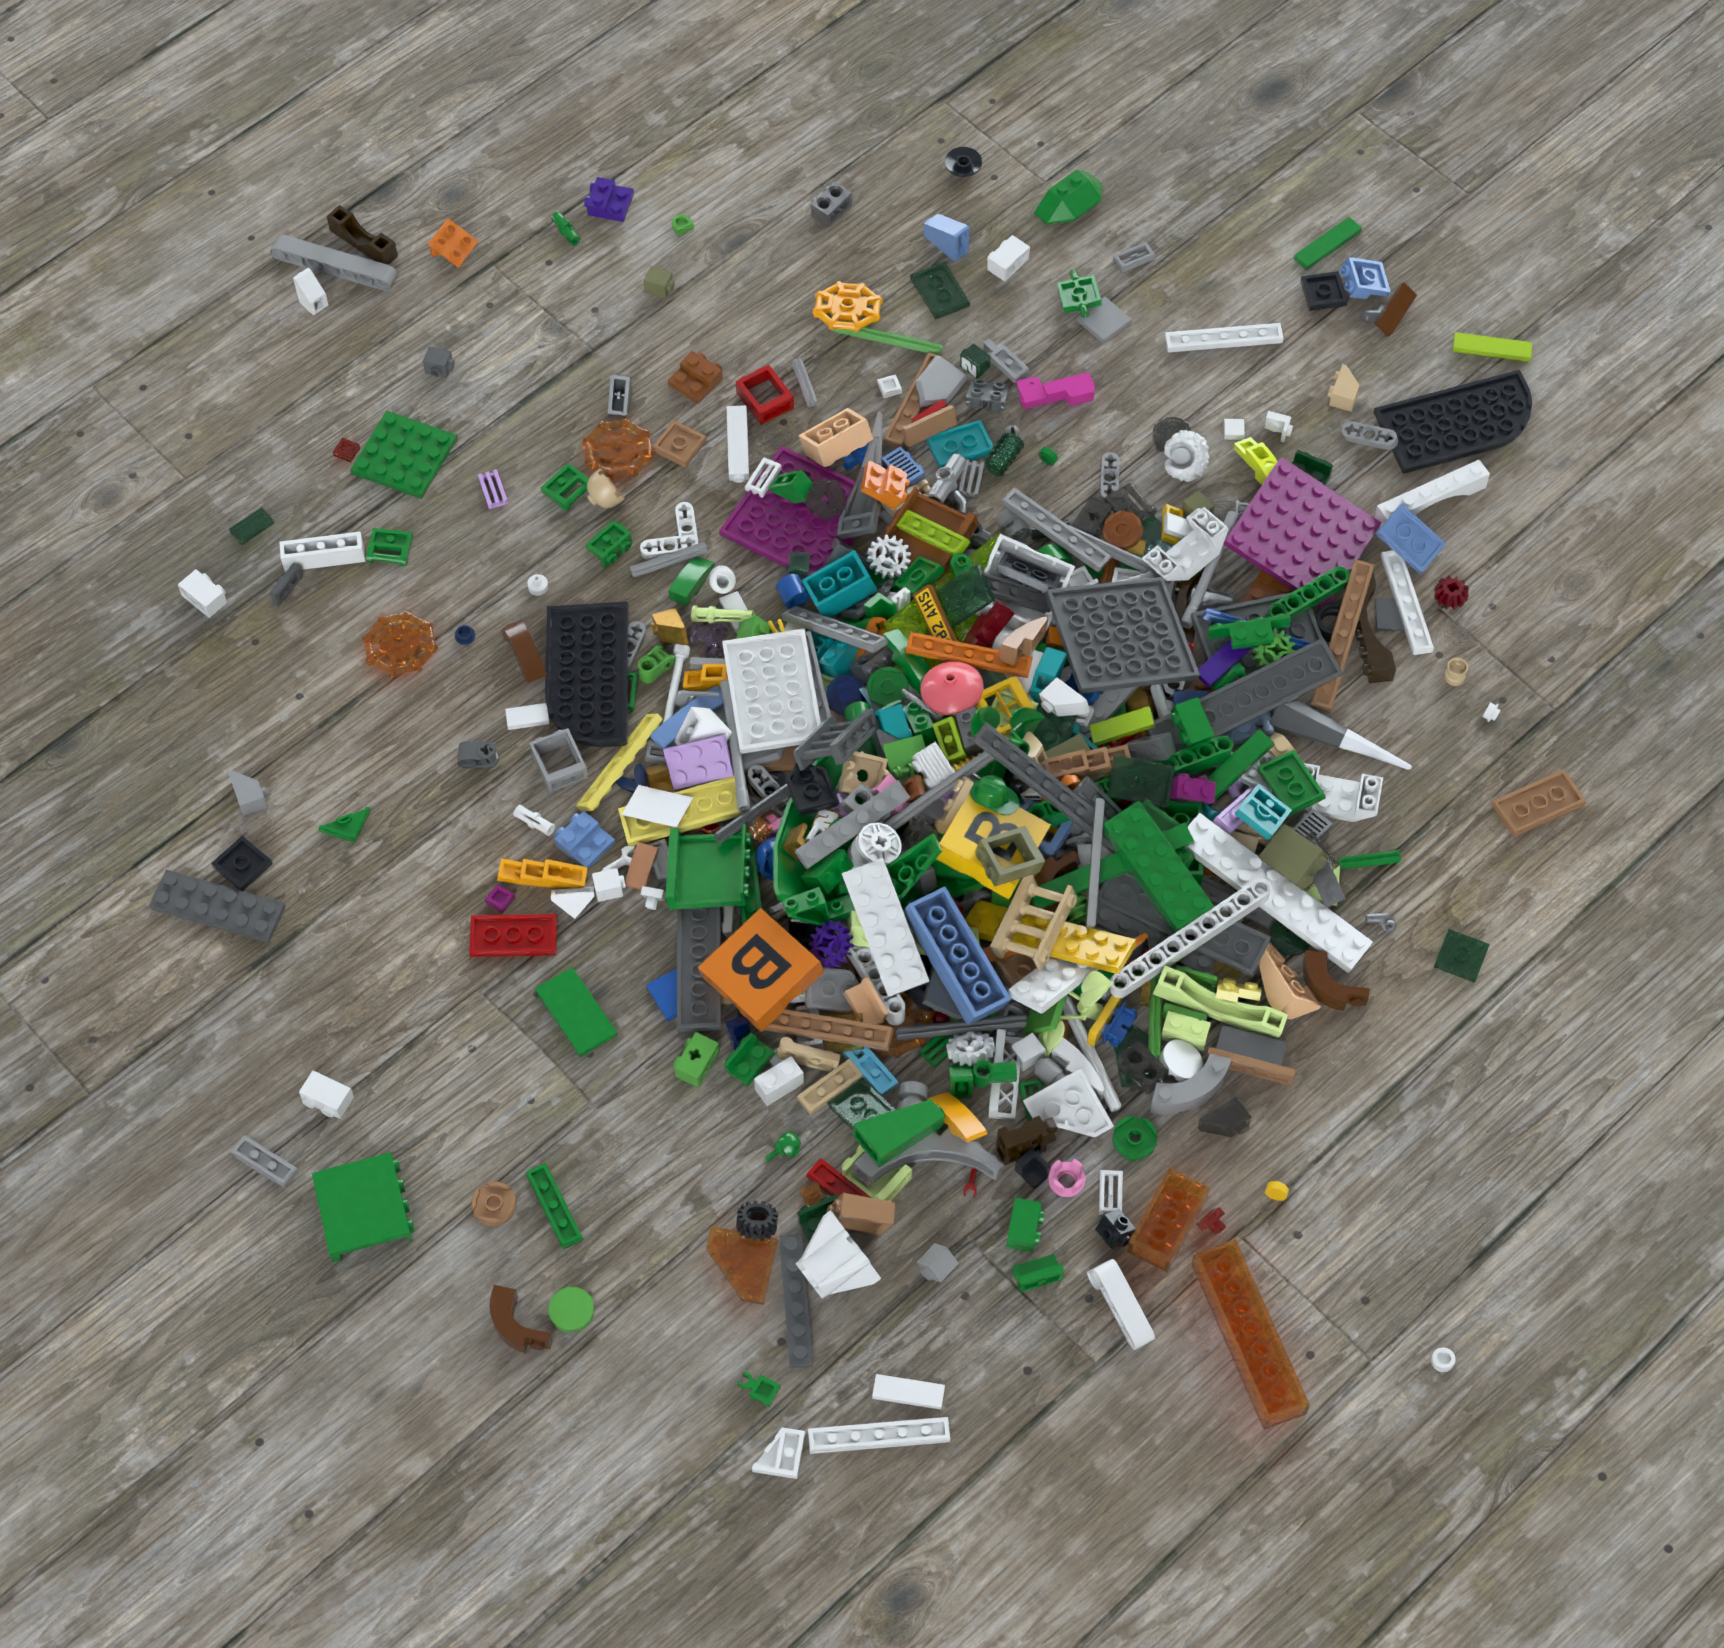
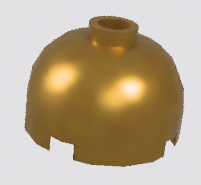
(1140, 699)

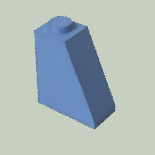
(948, 236)

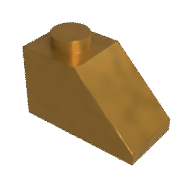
(669, 627)

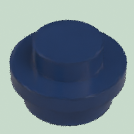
(464, 635)

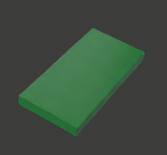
(576, 1012)

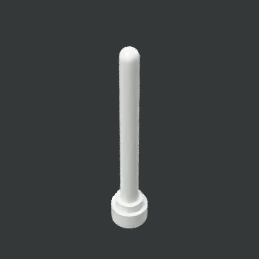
(681, 652)

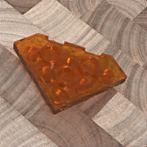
(743, 1262)

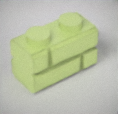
(1185, 1028)

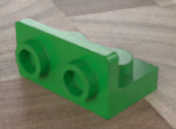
(610, 543)
(748, 1059)

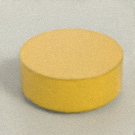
(1276, 1190)

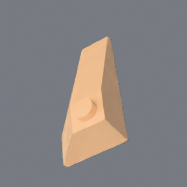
(1283, 988)

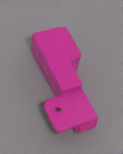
(1073, 389)

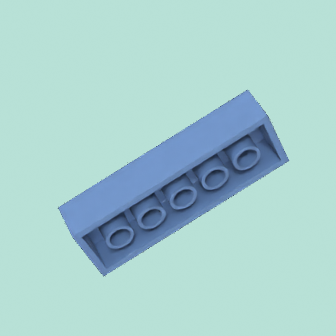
(956, 955)

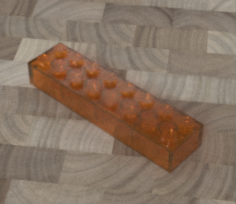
(1250, 1334)

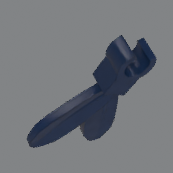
(630, 785)

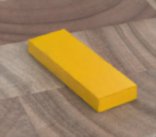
(1104, 1018)

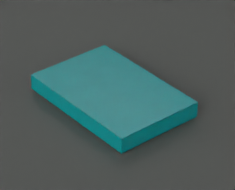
(967, 440)

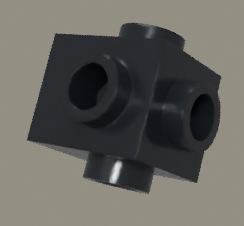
(1115, 1229)

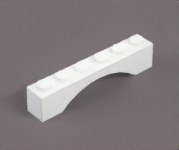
(1462, 481)

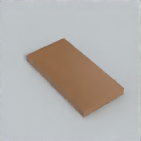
(1538, 803)

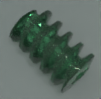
(1003, 454)

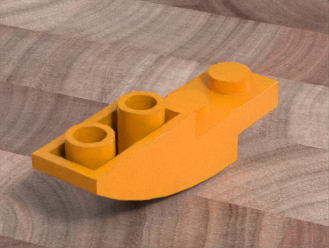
(706, 678)

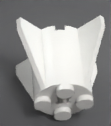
(834, 1260)

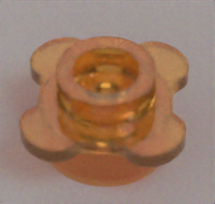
(813, 1188)

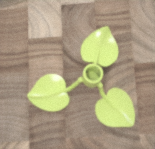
(1093, 989)

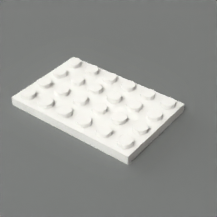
(771, 690)

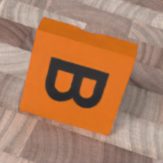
(761, 969)

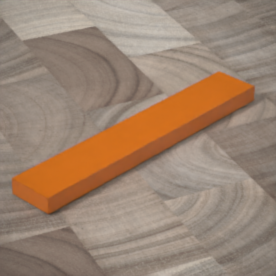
(970, 654)

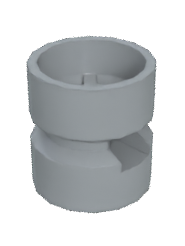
(1013, 526)
(911, 1093)

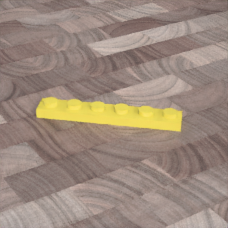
(618, 763)

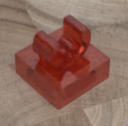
(1212, 1222)

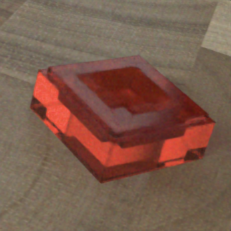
(346, 450)

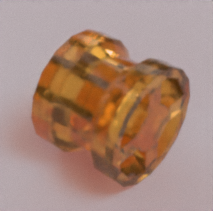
(760, 829)

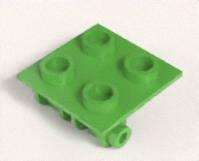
(900, 757)

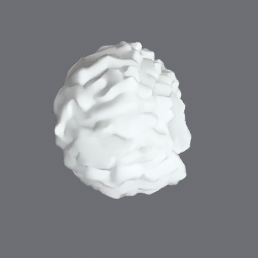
(1186, 455)

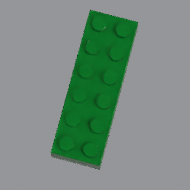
(1156, 867)

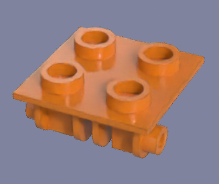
(452, 243)

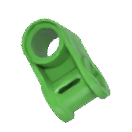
(654, 664)

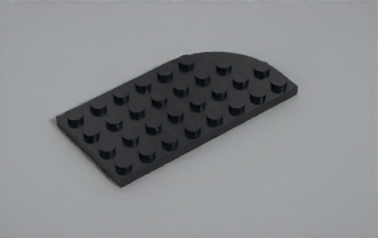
(1457, 420)
(589, 671)

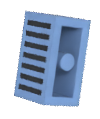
(905, 462)

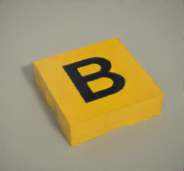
(978, 822)

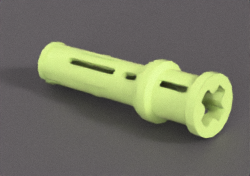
(713, 614)

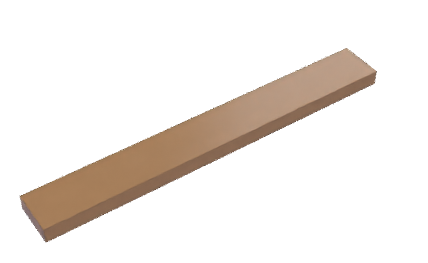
(1345, 629)

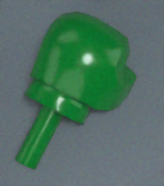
(787, 1144)

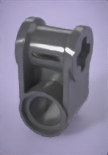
(476, 754)

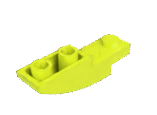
(1257, 457)

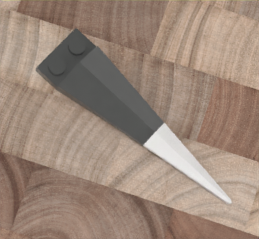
(1305, 722)

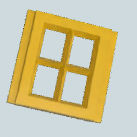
(1018, 692)

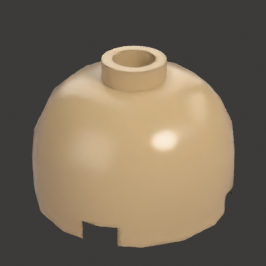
(603, 491)

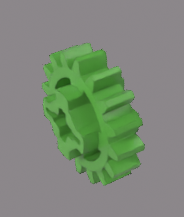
(1281, 645)

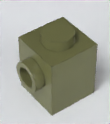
(658, 282)
(1196, 501)

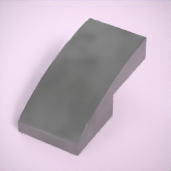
(1328, 886)

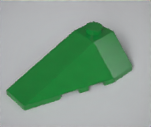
(912, 864)

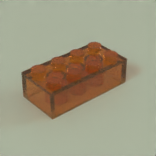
(1168, 1220)

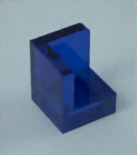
(737, 1030)

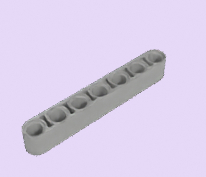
(333, 262)

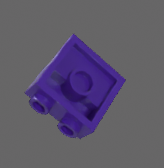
(608, 200)

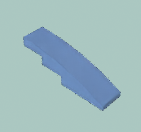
(667, 732)

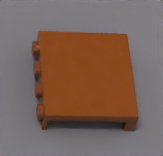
(934, 511)

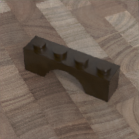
(344, 225)

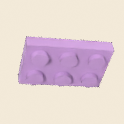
(699, 762)

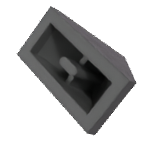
(619, 394)

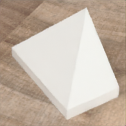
(572, 899)

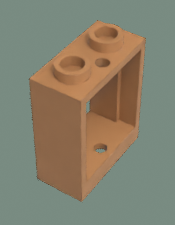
(863, 1213)

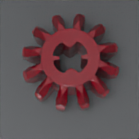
(1451, 592)

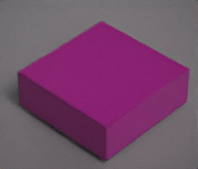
(500, 898)

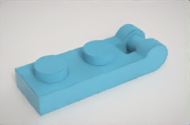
(873, 1070)

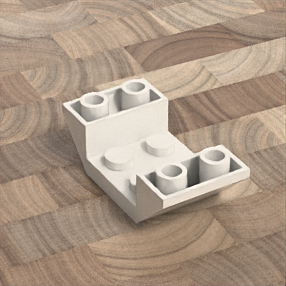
(1192, 551)
(1347, 798)

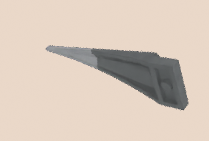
(862, 510)

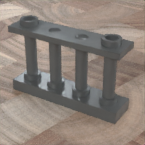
(836, 739)

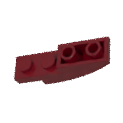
(989, 626)

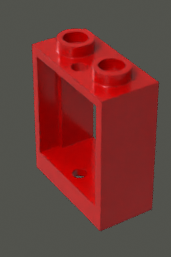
(772, 408)

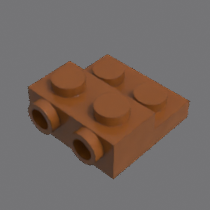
(696, 377)

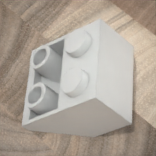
(699, 725)

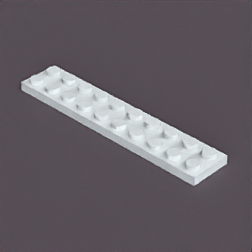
(1286, 901)

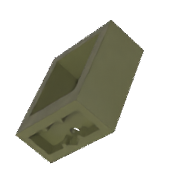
(1025, 845)

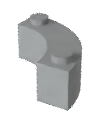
(1193, 1092)

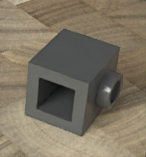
(438, 362)

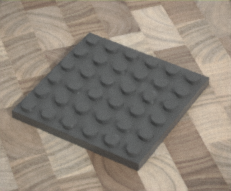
(1121, 635)

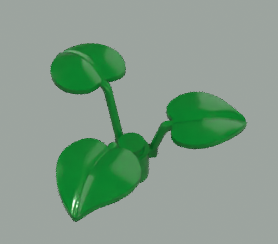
(1021, 721)

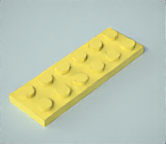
(709, 805)

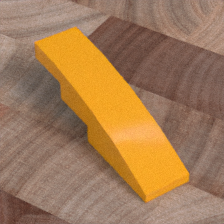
(541, 874)
(959, 1118)

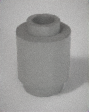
(1048, 1071)

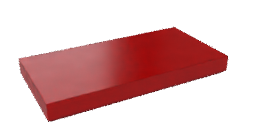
(513, 935)

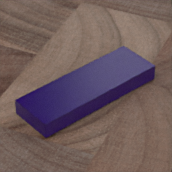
(1220, 663)

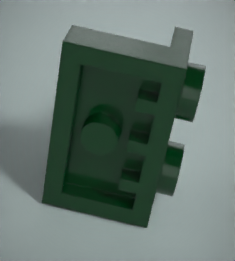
(1315, 467)
(811, 1215)

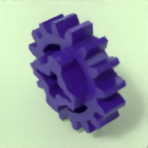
(831, 944)

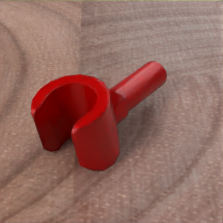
(971, 1184)

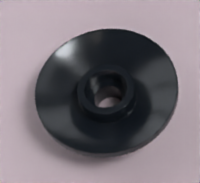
(963, 161)

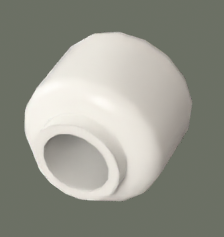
(722, 579)

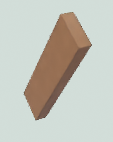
(1256, 1067)

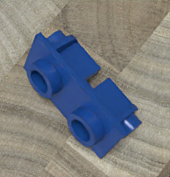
(1114, 1031)

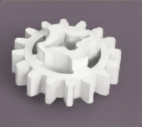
(890, 548)
(970, 1048)

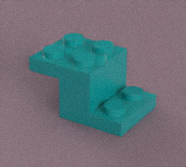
(1263, 812)

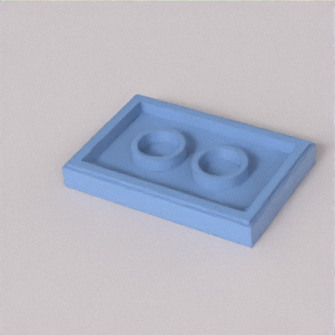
(1410, 538)

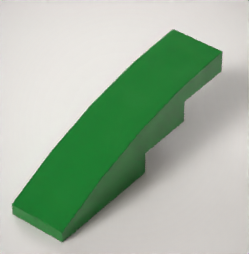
(913, 665)

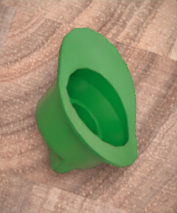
(994, 795)

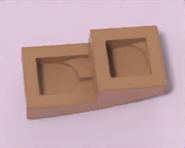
(641, 865)

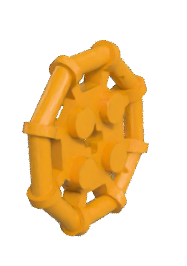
(839, 311)

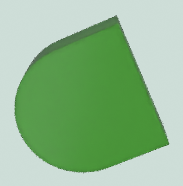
(682, 224)

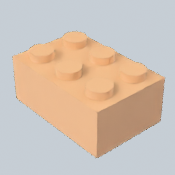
(836, 437)

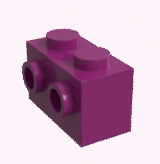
(1192, 790)

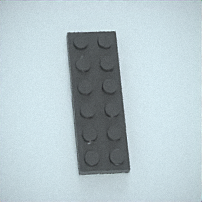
(217, 906)

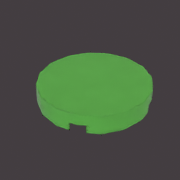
(571, 1309)

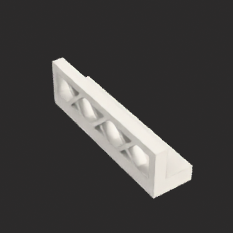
(1001, 1039)

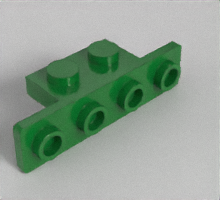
(1250, 632)

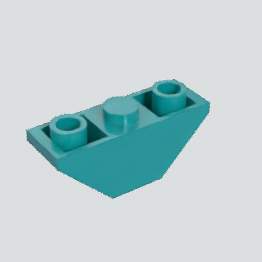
(1048, 670)

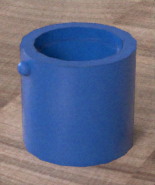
(792, 591)

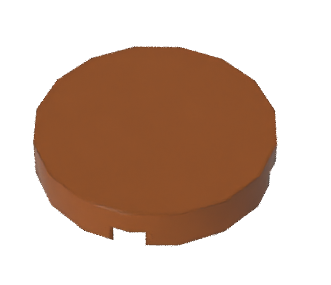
(1123, 530)

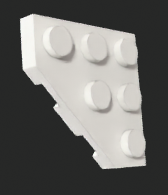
(1071, 1105)

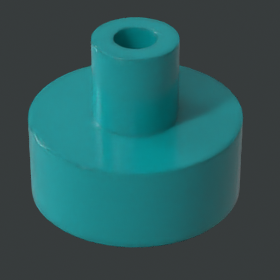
(1210, 812)

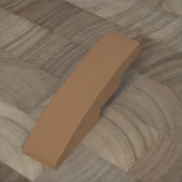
(1084, 763)

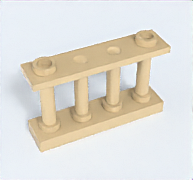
(1019, 907)

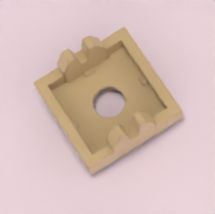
(873, 765)

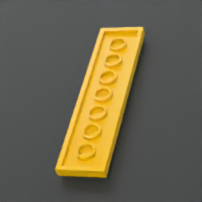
(1073, 944)

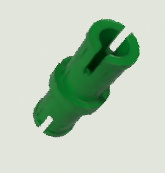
(565, 228)

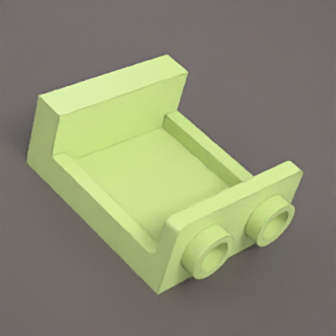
(884, 1188)

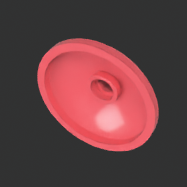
(955, 695)

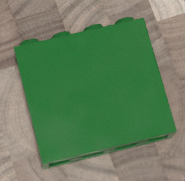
(708, 872)
(362, 1204)

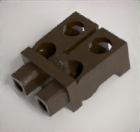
(1033, 1134)

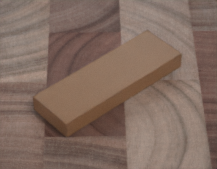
(929, 426)

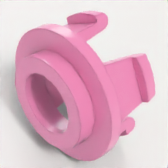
(1072, 1168)

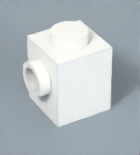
(608, 884)

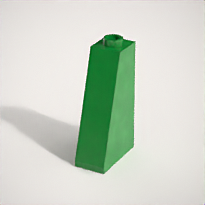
(898, 1130)

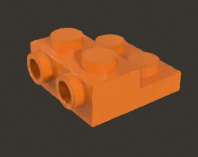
(885, 484)

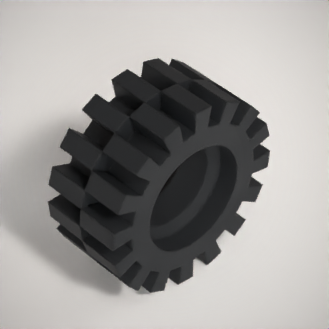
(765, 1213)

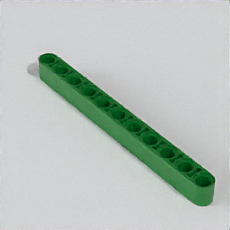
(1187, 761)

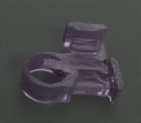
(711, 637)

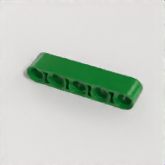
(1312, 591)

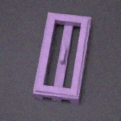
(489, 476)

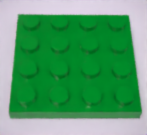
(404, 454)

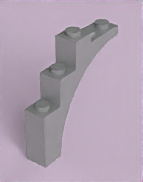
(936, 1148)

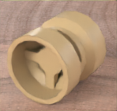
(1456, 671)

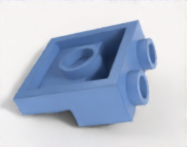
(1364, 278)
(583, 840)

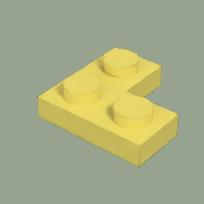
(1230, 990)

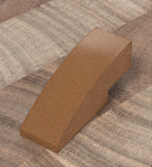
(1023, 640)

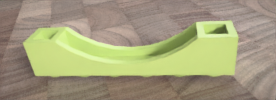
(1182, 990)

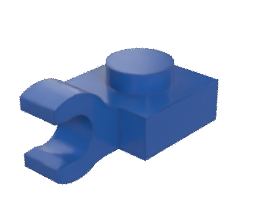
(856, 457)

